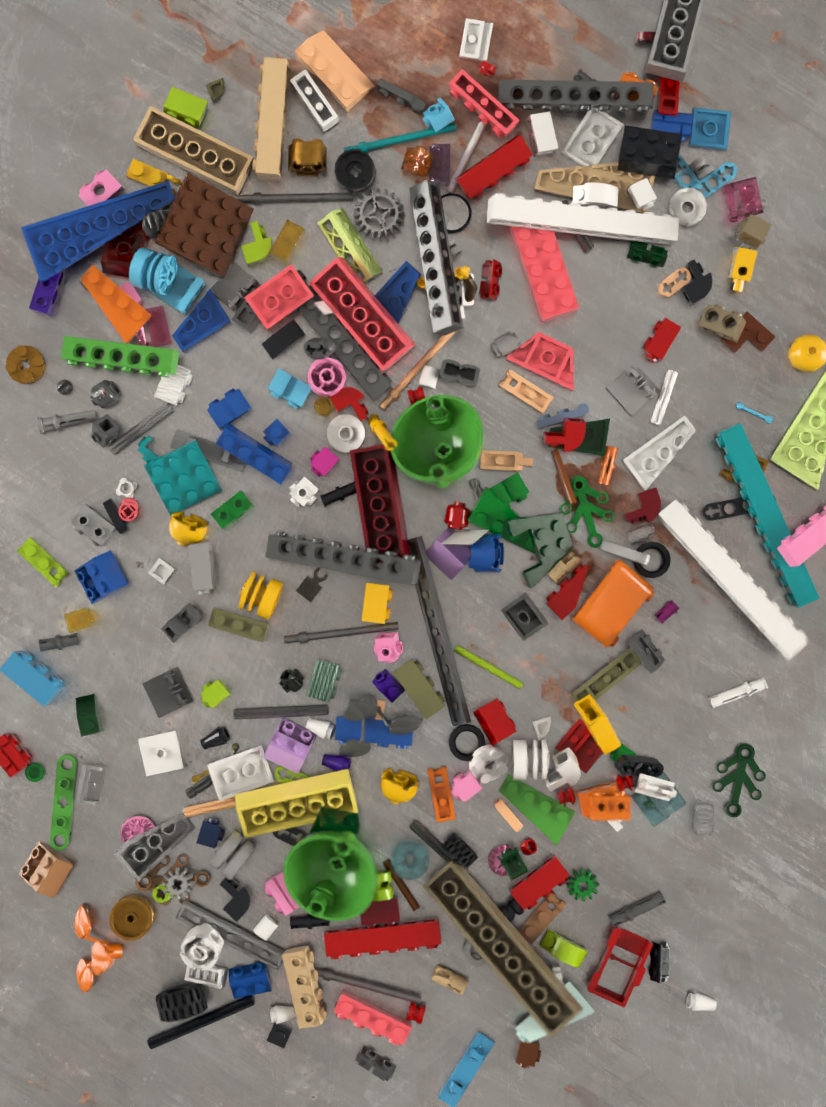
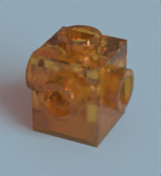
(417, 161)

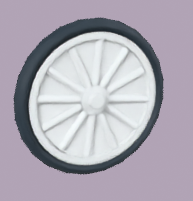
(456, 212)

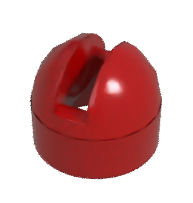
(532, 847)

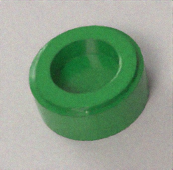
(35, 772)

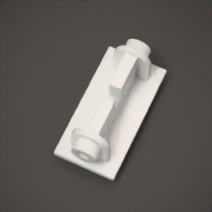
(655, 787)

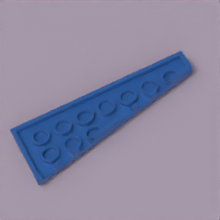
(73, 235)

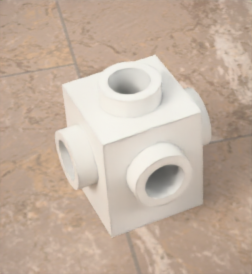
(311, 491)

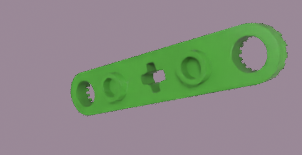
(64, 787)

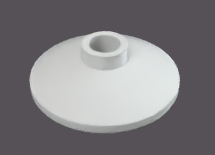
(345, 423)

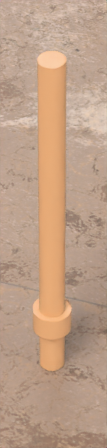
(395, 392)

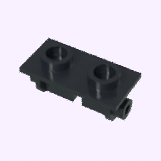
(658, 970)

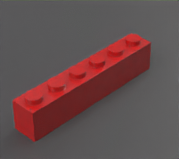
(382, 938)

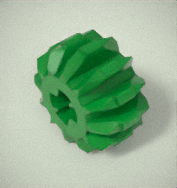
(580, 879)

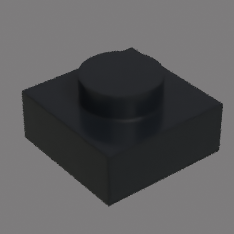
(279, 1035)

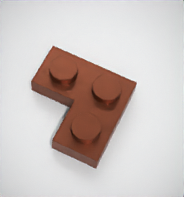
(754, 332)

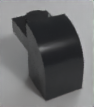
(700, 286)
(241, 898)

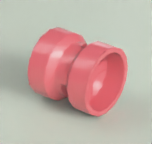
(128, 504)

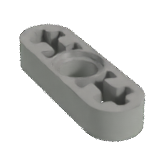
(625, 552)

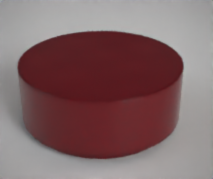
(645, 36)

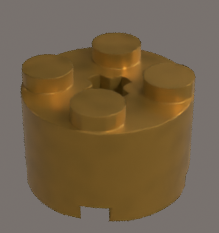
(307, 157)

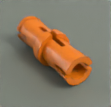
(604, 477)

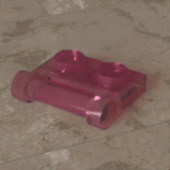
(749, 198)
(157, 328)

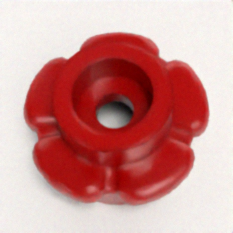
(487, 69)

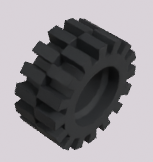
(460, 850)

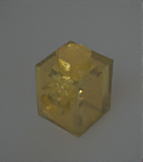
(79, 619)

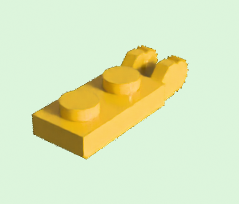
(149, 175)

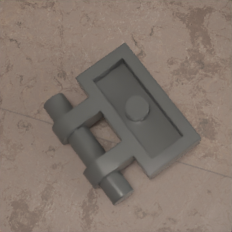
(646, 651)

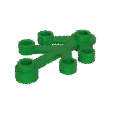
(585, 508)

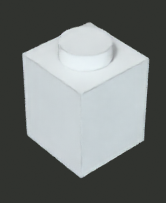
(642, 194)

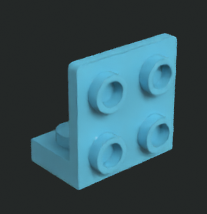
(184, 290)

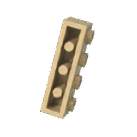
(304, 987)

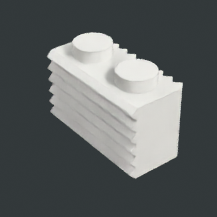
(172, 387)

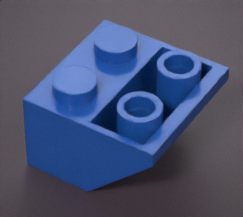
(101, 577)

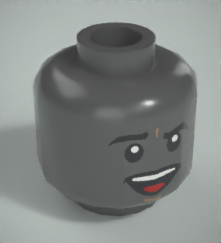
(104, 394)

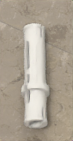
(733, 694)

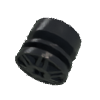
(345, 166)

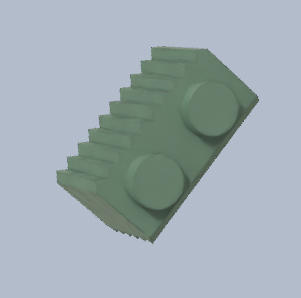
(323, 680)

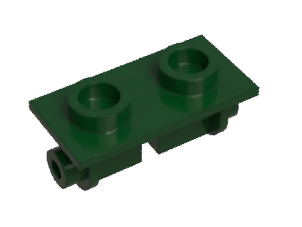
(655, 256)

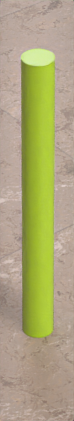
(489, 667)

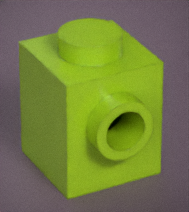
(214, 693)

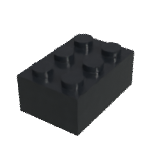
(649, 152)

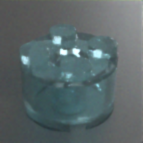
(401, 866)

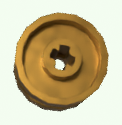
(125, 926)

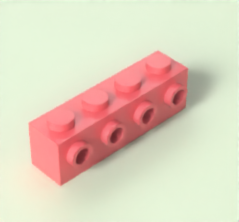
(483, 104)
(372, 1017)

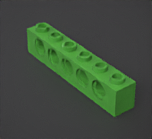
(73, 346)

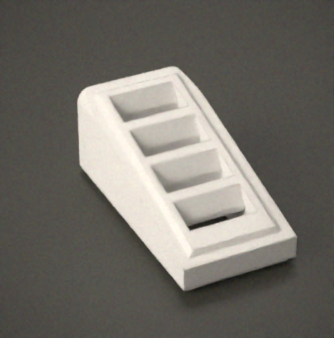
(220, 983)

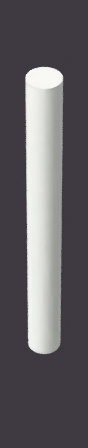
(466, 157)

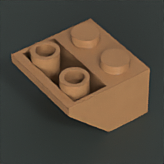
(45, 870)

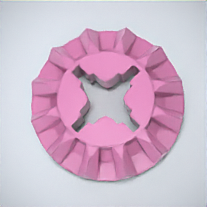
(494, 861)

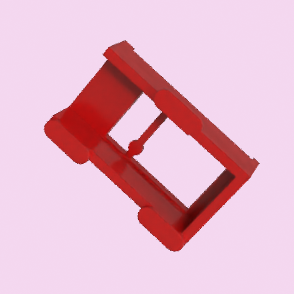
(633, 944)

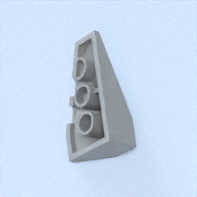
(147, 849)

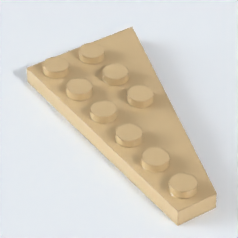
(562, 181)

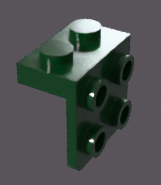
(335, 820)

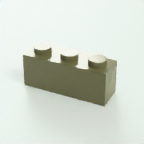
(239, 624)
(420, 688)

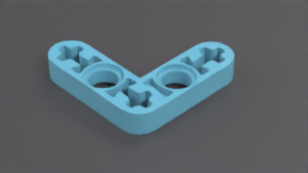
(696, 183)

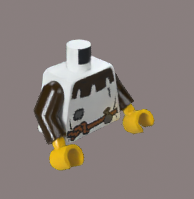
(465, 287)

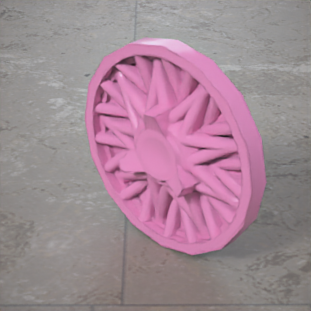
(135, 826)

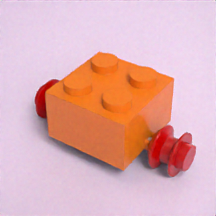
(583, 794)

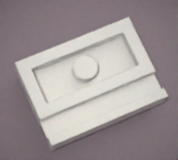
(476, 40)

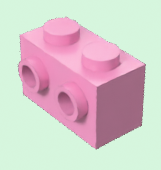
(465, 786)

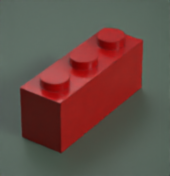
(539, 883)

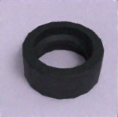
(666, 560)
(452, 741)

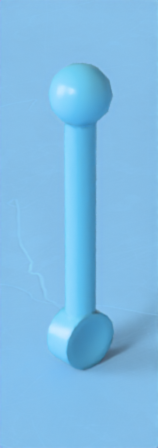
(768, 419)

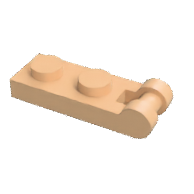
(526, 391)

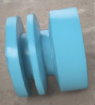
(153, 271)

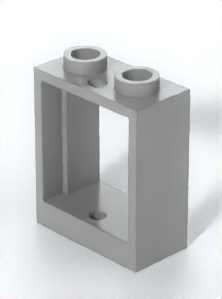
(202, 568)

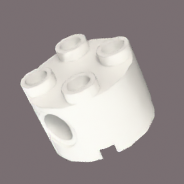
(201, 947)

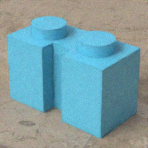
(290, 389)

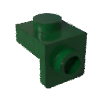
(513, 863)

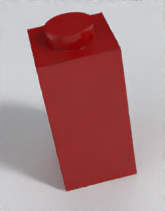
(661, 341)

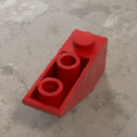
(567, 597)

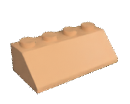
(334, 70)

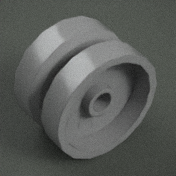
(231, 854)

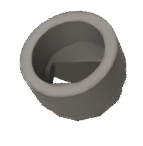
(67, 390)

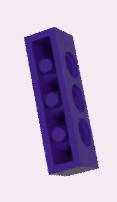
(47, 294)

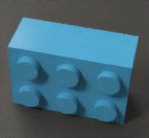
(32, 677)

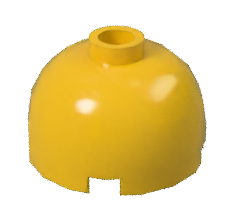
(807, 353)
(187, 529)
(398, 786)

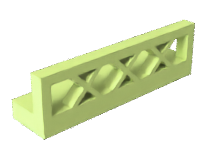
(352, 243)

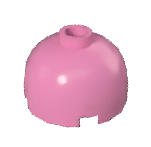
(326, 377)

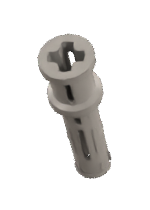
(57, 422)

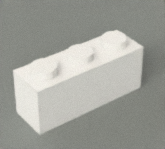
(314, 100)

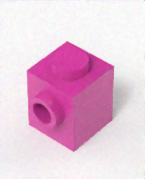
(323, 462)

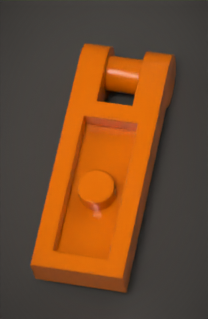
(441, 795)

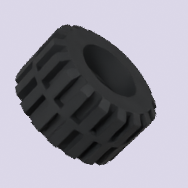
(181, 1002)

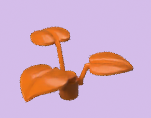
(102, 952)

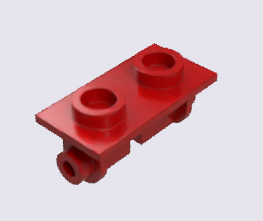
(490, 288)

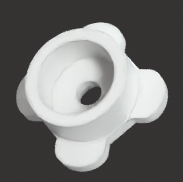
(125, 483)

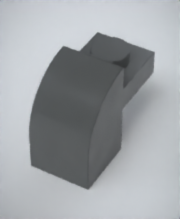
(182, 622)

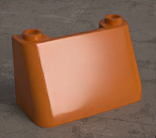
(613, 604)

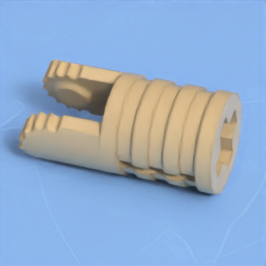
(564, 567)
(450, 979)

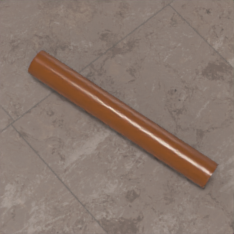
(563, 476)
(402, 886)

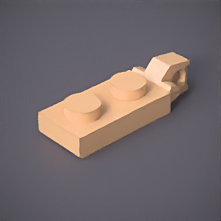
(503, 460)

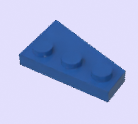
(398, 290)
(202, 321)

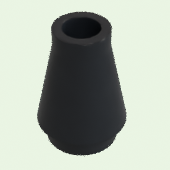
(216, 738)

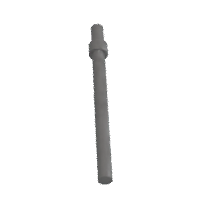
(258, 198)
(304, 637)
(328, 975)

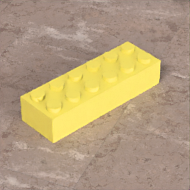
(294, 802)

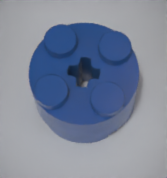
(487, 554)

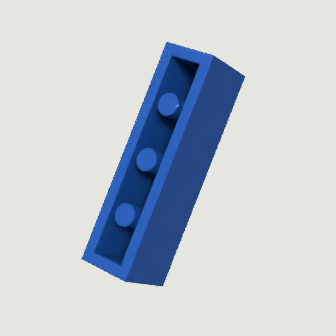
(253, 453)
(375, 732)

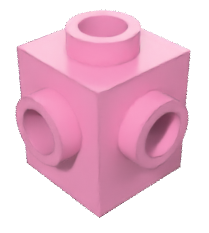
(388, 647)

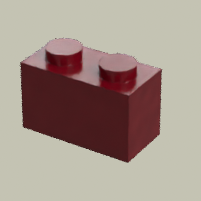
(381, 912)

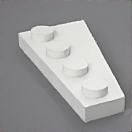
(656, 454)

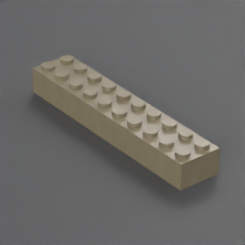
(503, 948)

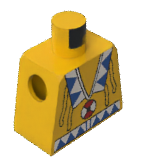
(741, 258)

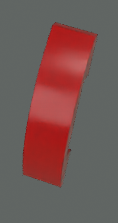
(668, 96)

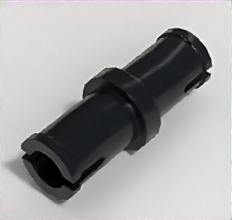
(338, 494)
(308, 921)

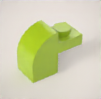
(257, 251)
(563, 949)

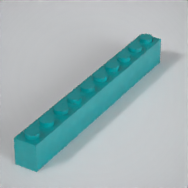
(765, 511)

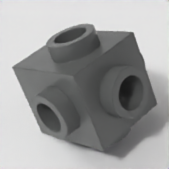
(105, 431)

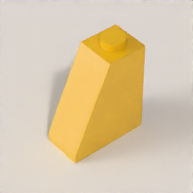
(597, 724)

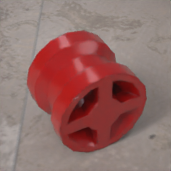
(416, 395)
(415, 1013)

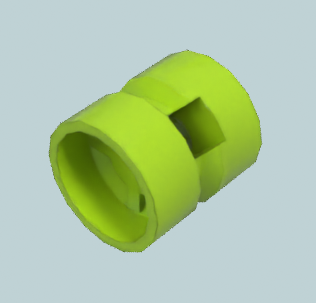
(383, 889)

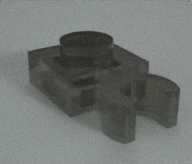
(310, 587)

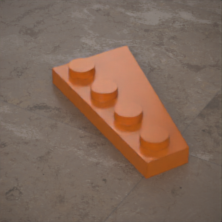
(117, 305)

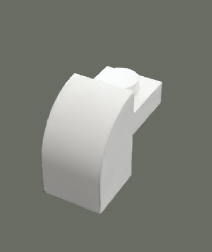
(596, 194)
(565, 770)

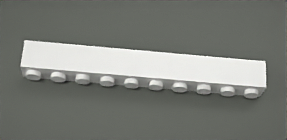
(582, 220)
(732, 579)

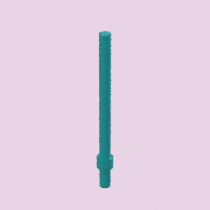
(401, 138)

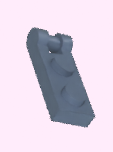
(546, 420)

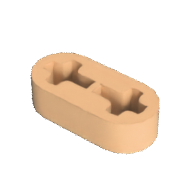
(671, 279)
(509, 816)

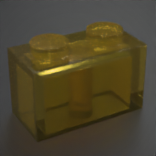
(287, 242)

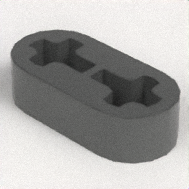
(319, 347)

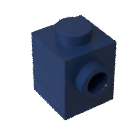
(210, 832)

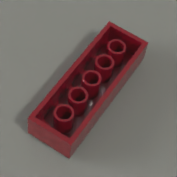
(379, 500)

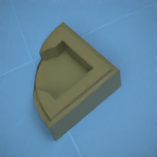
(216, 89)

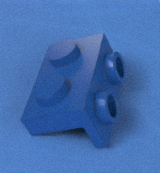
(249, 980)

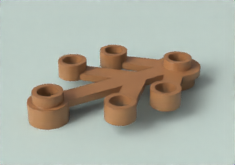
(153, 881)

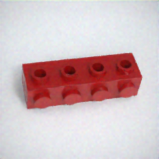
(494, 166)

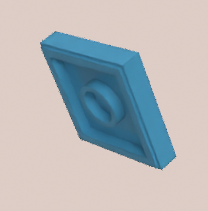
(710, 129)

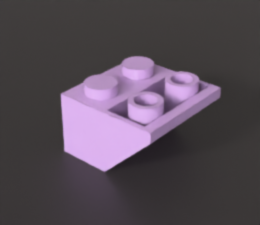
(290, 745)

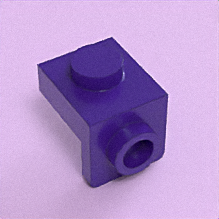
(388, 685)

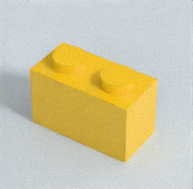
(375, 603)

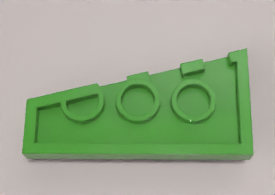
(538, 808)

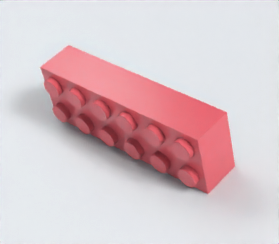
(545, 272)
(362, 313)

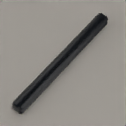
(200, 1022)

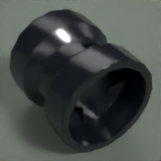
(511, 909)

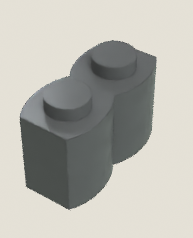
(454, 371)

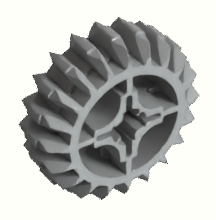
(371, 216)

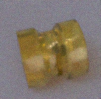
(323, 406)

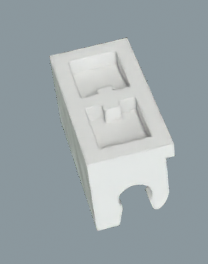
(541, 133)

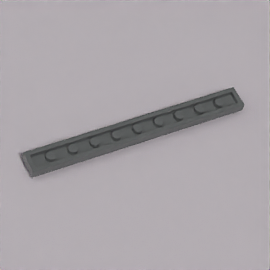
(439, 636)

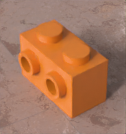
(610, 806)

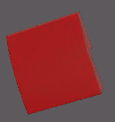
(582, 744)

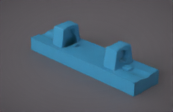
(466, 1069)

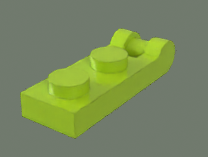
(42, 561)

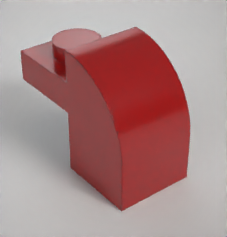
(350, 397)
(570, 438)

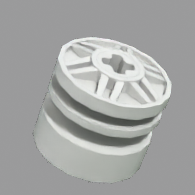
(529, 759)

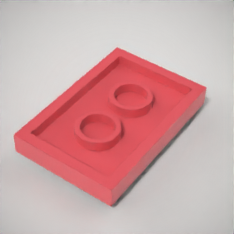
(279, 296)

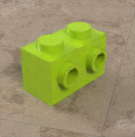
(185, 107)

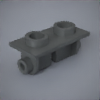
(369, 1058)

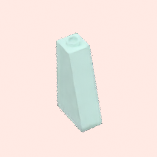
(530, 1030)

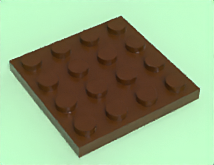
(204, 225)

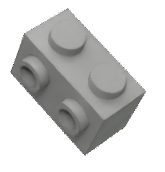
(93, 525)

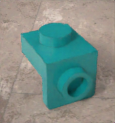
(143, 449)

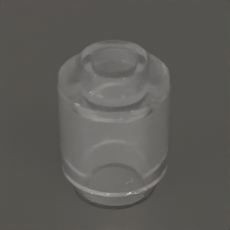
(640, 533)

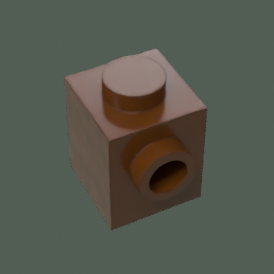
(527, 1053)

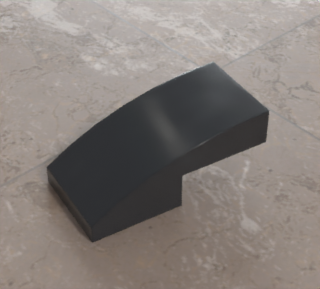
(283, 339)

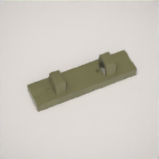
(608, 676)

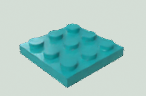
(183, 477)

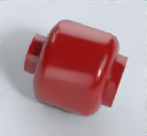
(457, 516)

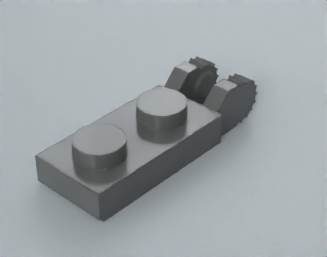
(402, 97)

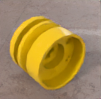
(260, 595)

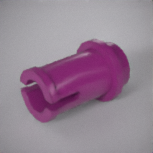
(667, 611)

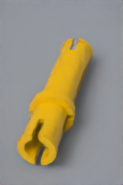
(380, 429)

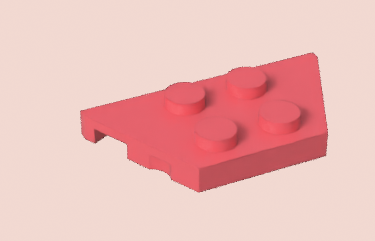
(546, 358)

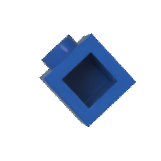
(276, 433)

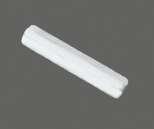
(664, 397)

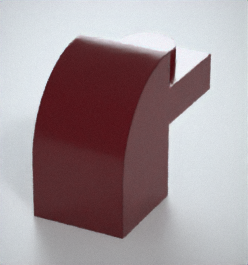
(650, 507)

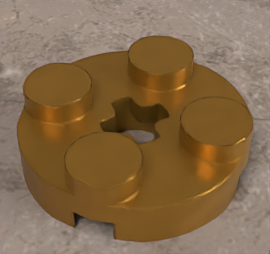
(14, 366)

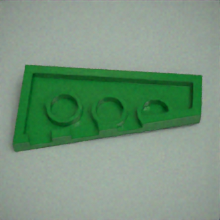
(490, 515)

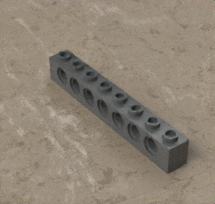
(508, 88)
(436, 258)
(374, 390)
(277, 550)

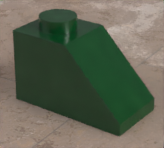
(88, 715)

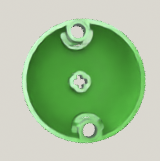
(436, 449)
(333, 864)

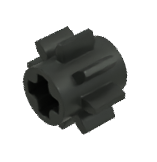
(291, 680)

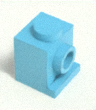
(437, 115)

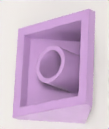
(448, 557)

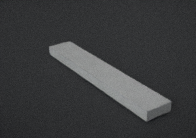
(232, 935)

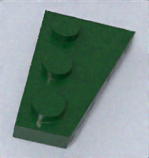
(594, 440)

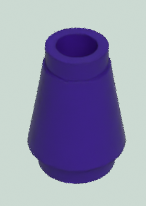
(336, 762)

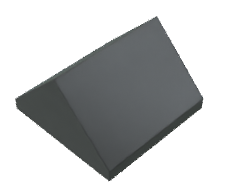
(524, 616)

